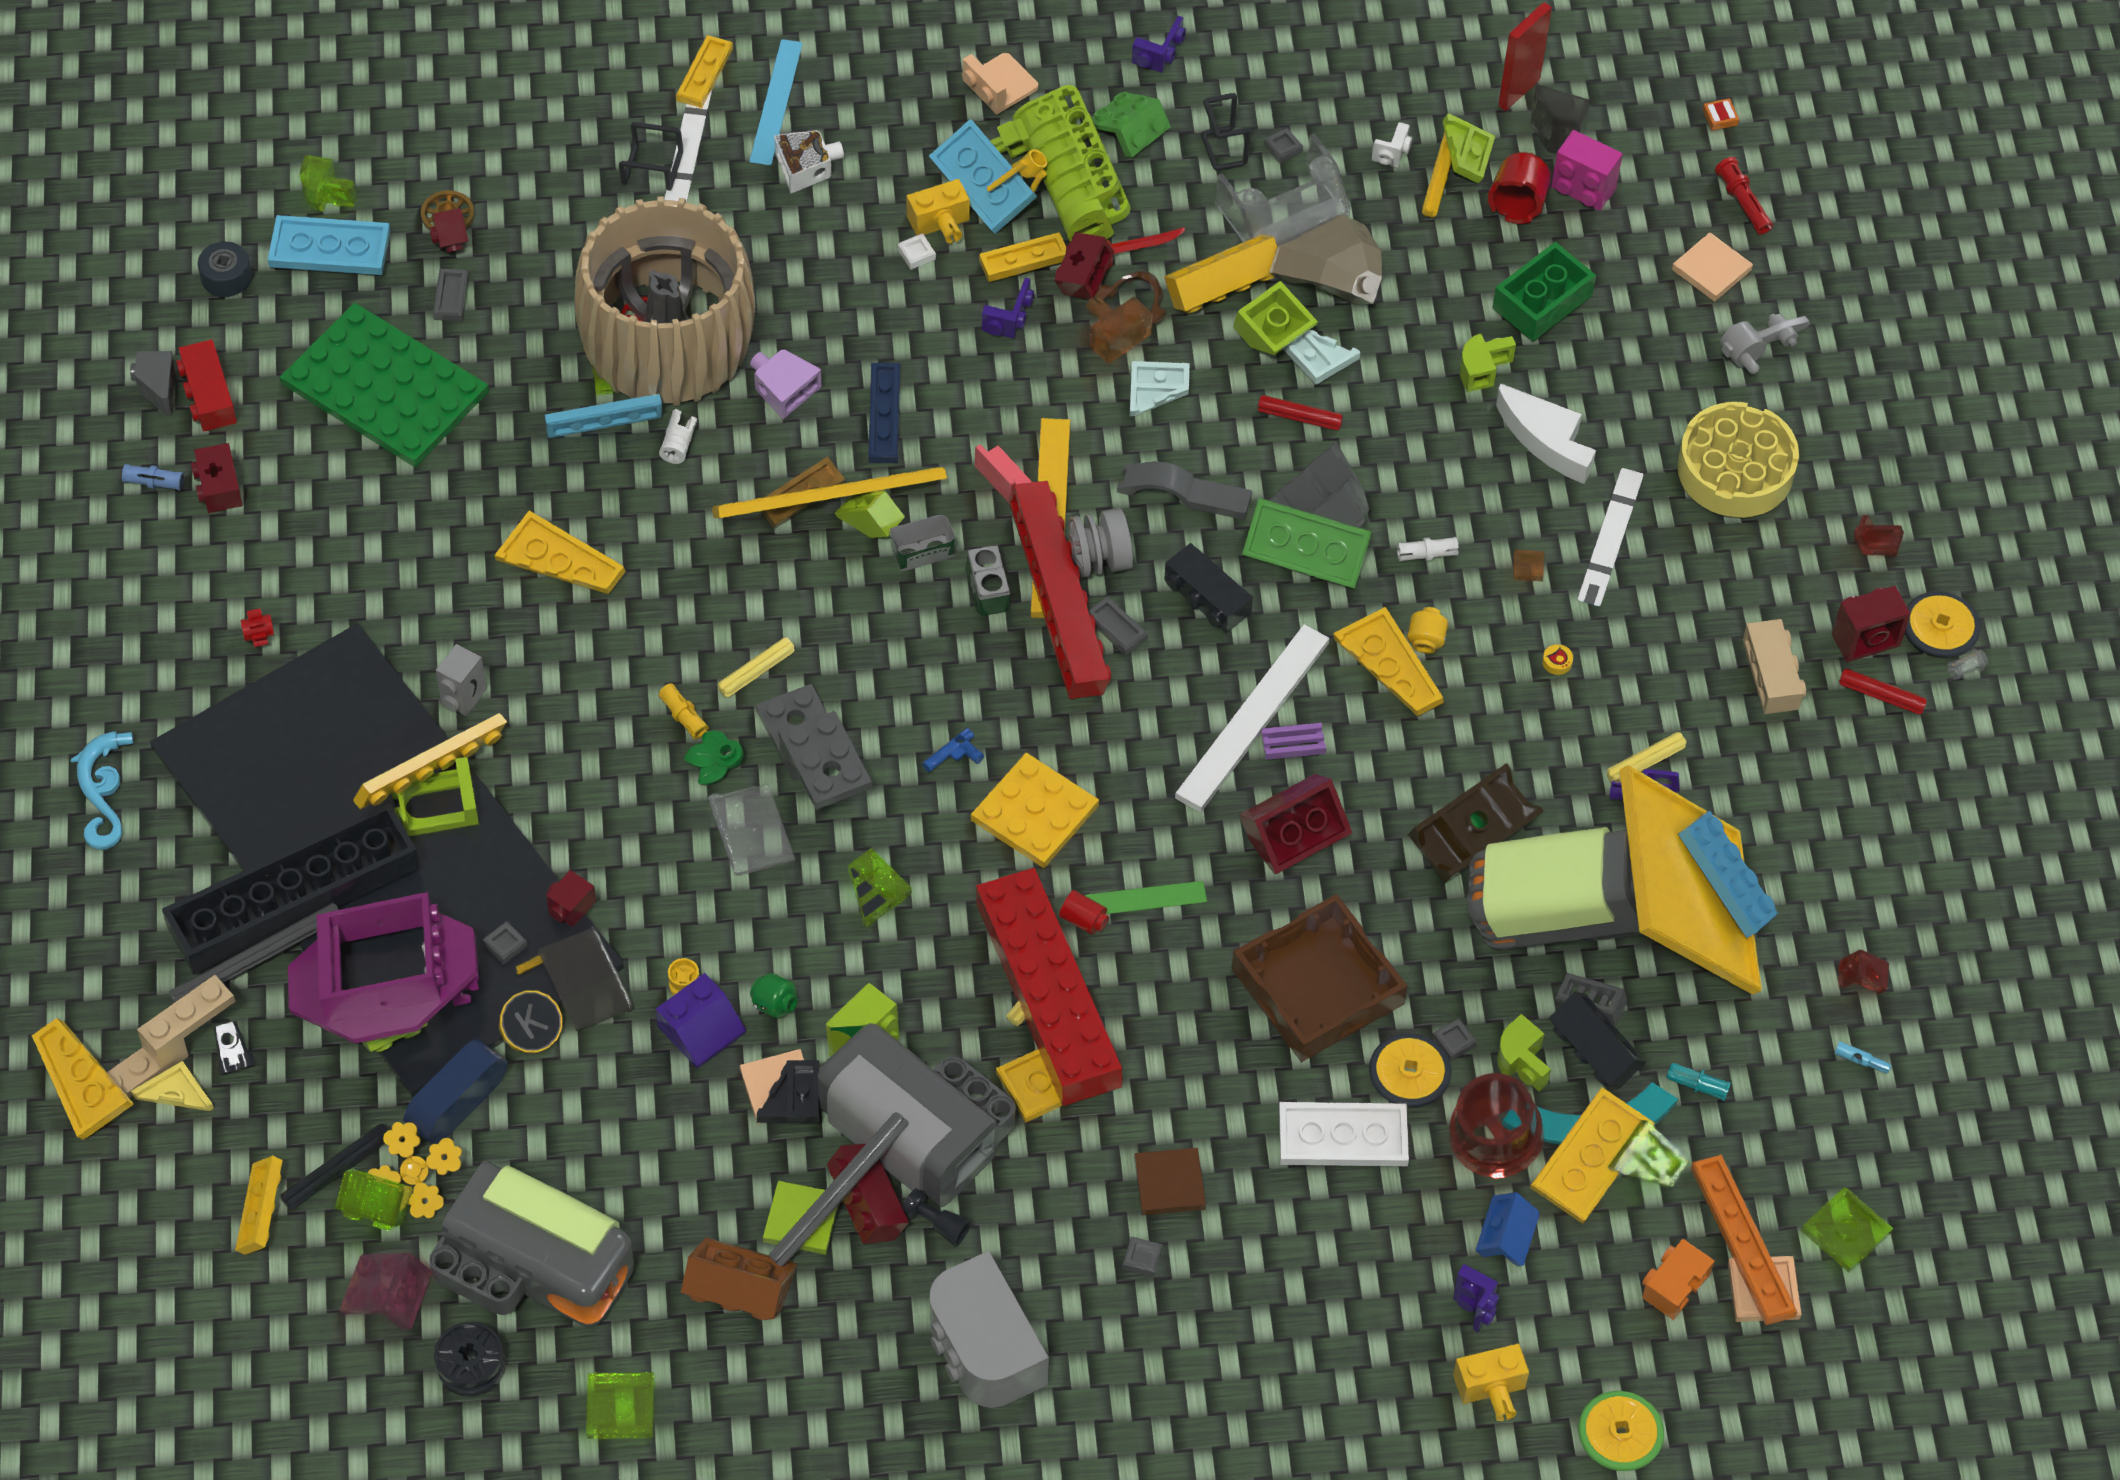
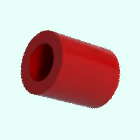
(1084, 913)

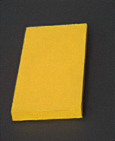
(1578, 1169)

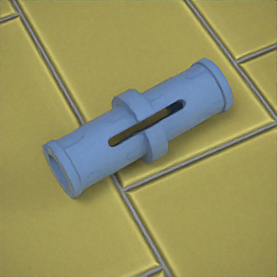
(134, 474)

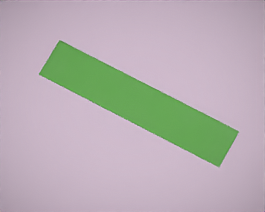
(1151, 897)

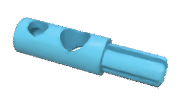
(1848, 1051)

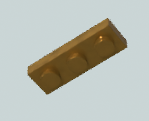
(817, 476)

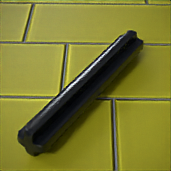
(334, 1167)

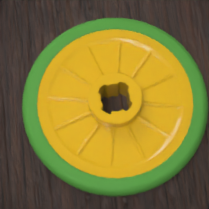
(1624, 1450)

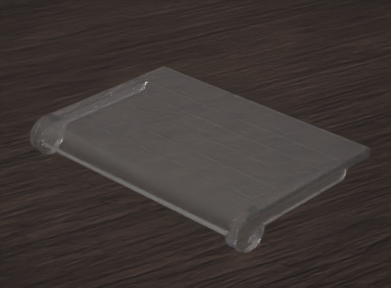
(751, 829)

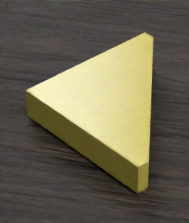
(174, 1088)

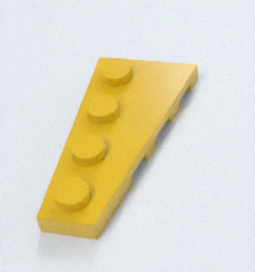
(555, 553)
(1389, 657)
(81, 1082)

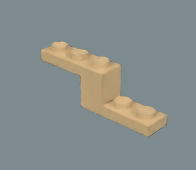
(164, 1034)

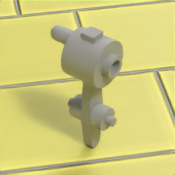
(1747, 345)

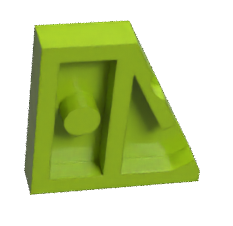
(1467, 147)

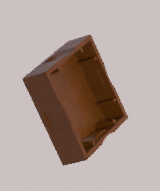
(1319, 978)

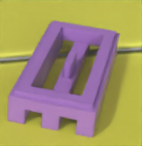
(1292, 737)

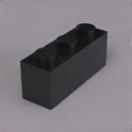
(1208, 588)
(1596, 1040)

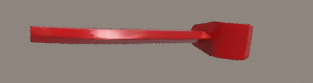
(1144, 242)

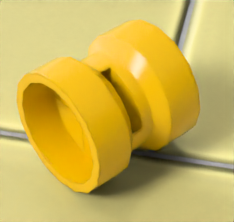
(681, 973)

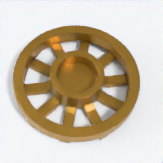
(447, 205)

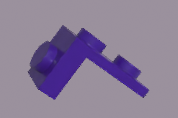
(1156, 56)
(1006, 322)

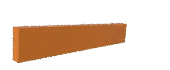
(1743, 1240)

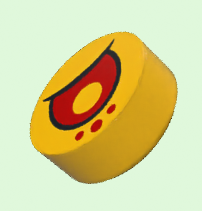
(1557, 659)

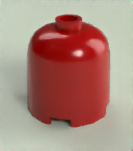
(1520, 187)

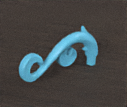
(108, 785)

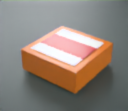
(1720, 114)

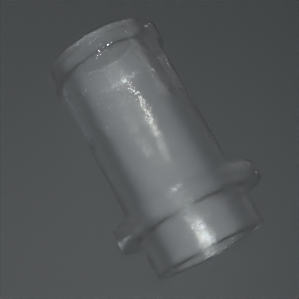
(1973, 661)

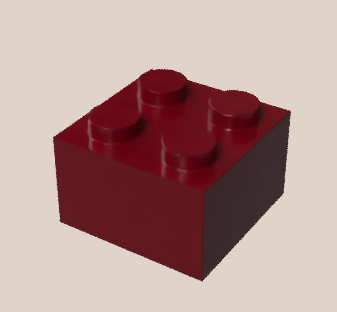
(1870, 623)

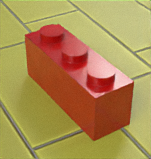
(206, 385)

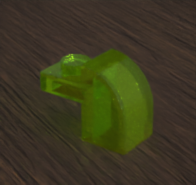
(322, 187)

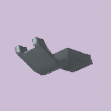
(1194, 492)

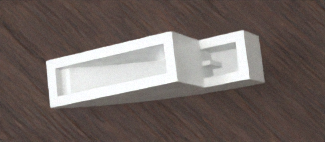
(1546, 432)

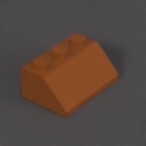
(737, 1279)

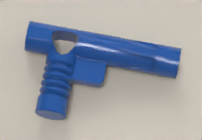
(955, 750)

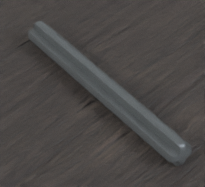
(255, 953)
(838, 1189)

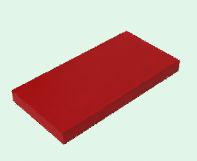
(1524, 56)

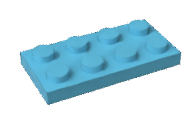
(977, 164)
(329, 245)

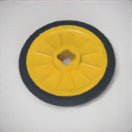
(1927, 623)
(1410, 1052)

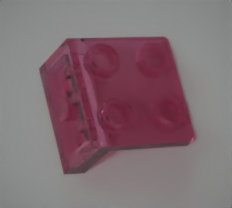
(387, 1286)

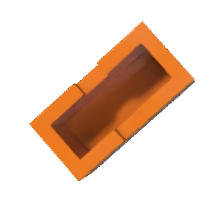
(1682, 1271)

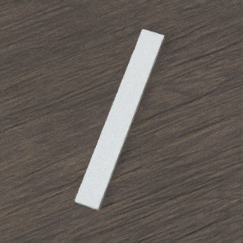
(1252, 718)

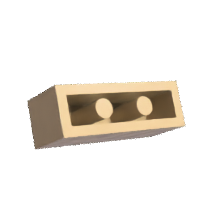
(1773, 666)

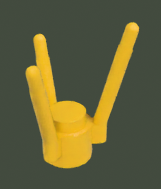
(1029, 166)

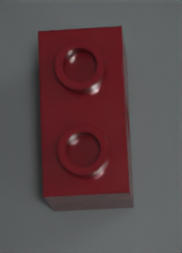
(1084, 265)
(217, 477)

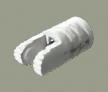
(677, 439)

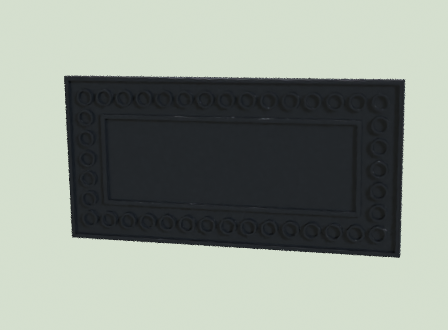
(286, 767)

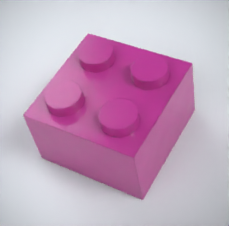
(1586, 170)

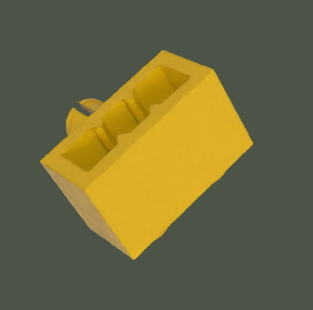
(939, 209)
(1492, 1376)

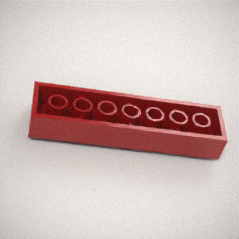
(1049, 987)

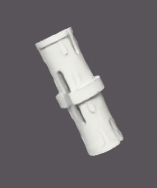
(1427, 549)

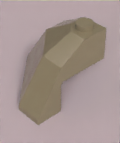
(1335, 258)

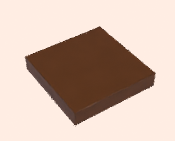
(1169, 1181)

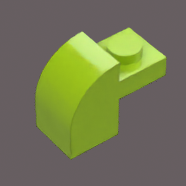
(1481, 358)
(1518, 1050)

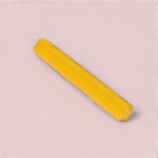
(1437, 180)

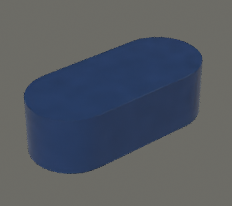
(456, 1091)

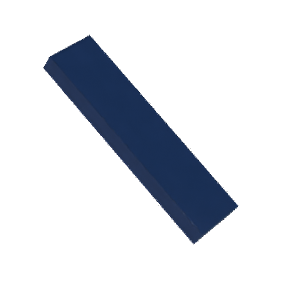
(884, 413)

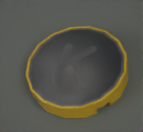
(530, 1022)

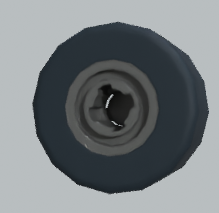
(224, 269)

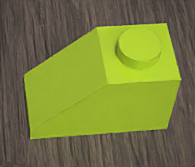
(871, 513)

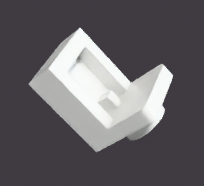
(1392, 153)

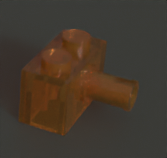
(1119, 327)

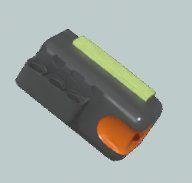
(531, 1244)

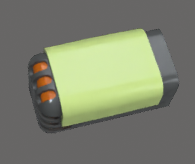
(1553, 889)

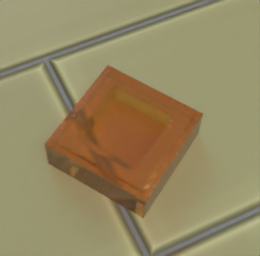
(1528, 565)

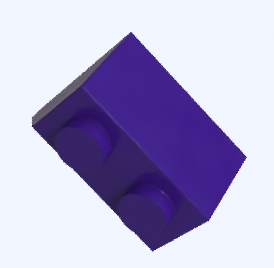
(699, 1021)

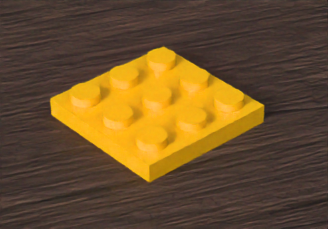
(1035, 810)

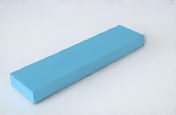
(603, 416)

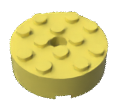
(1737, 459)

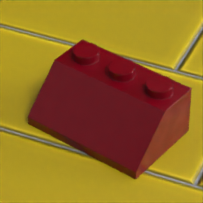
(1296, 822)

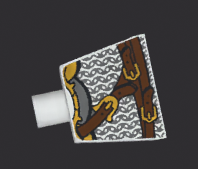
(805, 158)

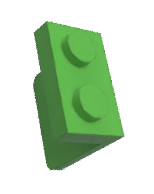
(1134, 120)

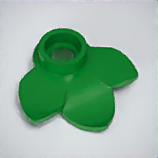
(711, 756)

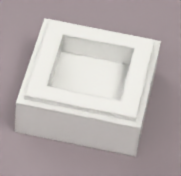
(916, 251)

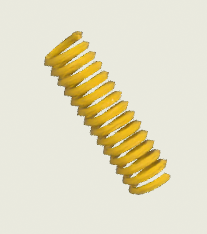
(527, 964)

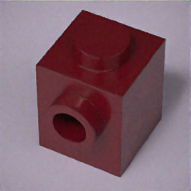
(449, 230)
(570, 898)

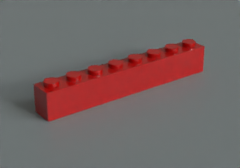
(1059, 589)

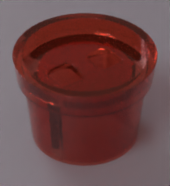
(1482, 1104)

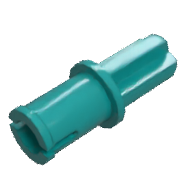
(1698, 1081)

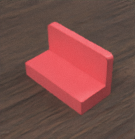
(999, 469)

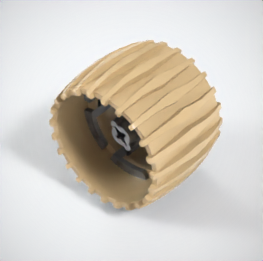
(666, 351)

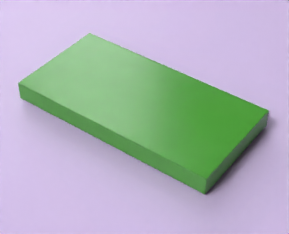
(1307, 543)

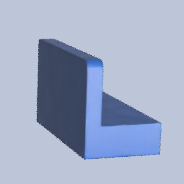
(1508, 1228)

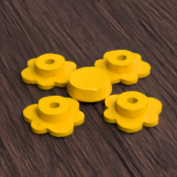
(415, 1169)

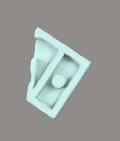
(1320, 355)
(1157, 384)

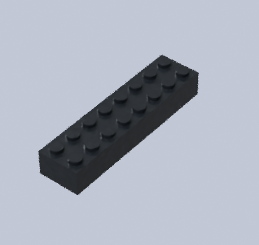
(290, 887)

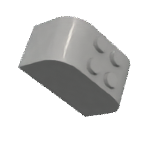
(985, 1334)

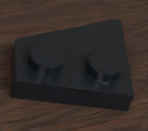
(794, 1095)

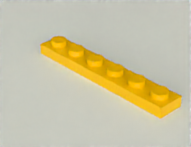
(425, 764)

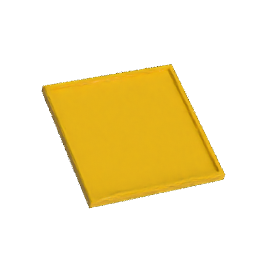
(1672, 892)

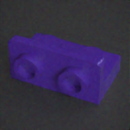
(1478, 1294)

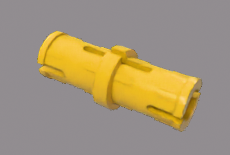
(683, 711)

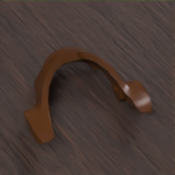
(1158, 312)

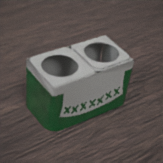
(907, 535)
(991, 601)

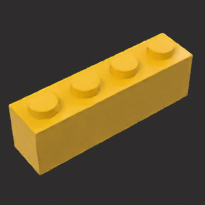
(1222, 273)

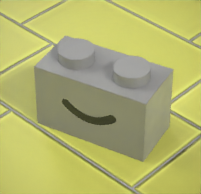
(461, 680)

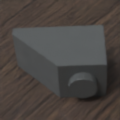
(155, 378)

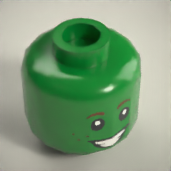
(774, 995)

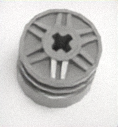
(1102, 542)

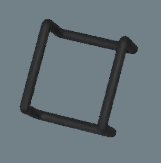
(1217, 131)
(669, 179)

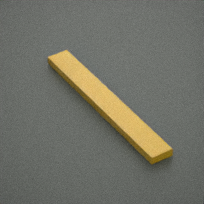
(1054, 469)
(828, 492)

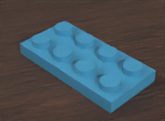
(1728, 873)

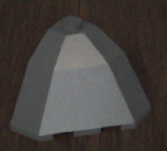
(1327, 489)

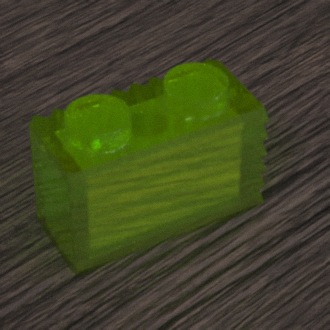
(373, 1199)

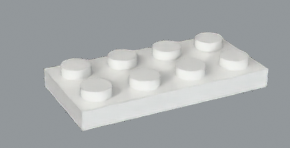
(1343, 1134)

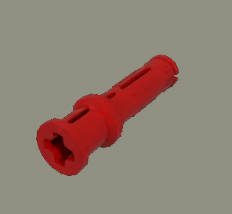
(1738, 186)

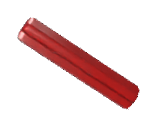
(1300, 412)
(1883, 691)

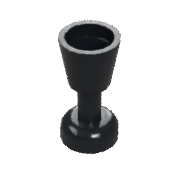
(947, 1224)

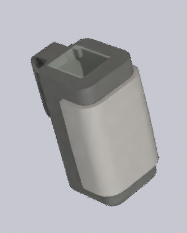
(947, 1130)

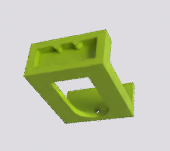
(437, 782)

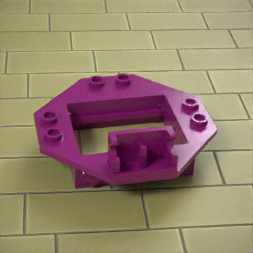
(392, 1005)

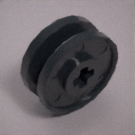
(463, 1343)

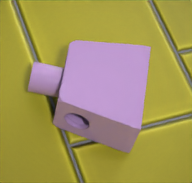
(785, 380)

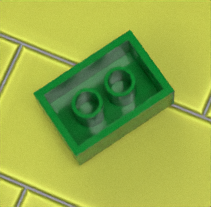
(1544, 291)

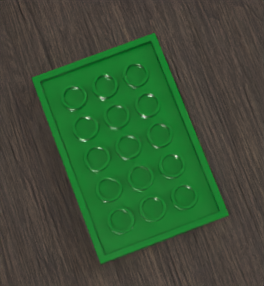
(384, 384)

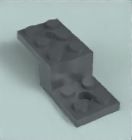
(814, 746)

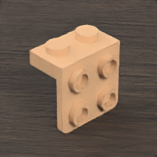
(999, 81)

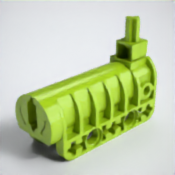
(1070, 169)

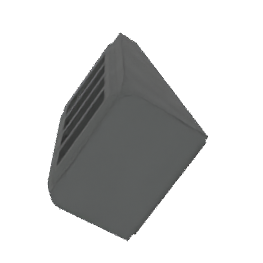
(1607, 992)

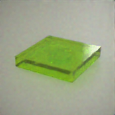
(1847, 1229)
(620, 1405)

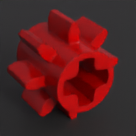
(257, 627)

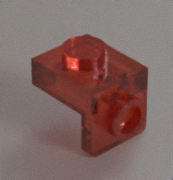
(1878, 538)
(1864, 970)

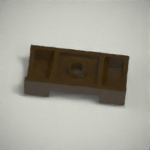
(1451, 839)

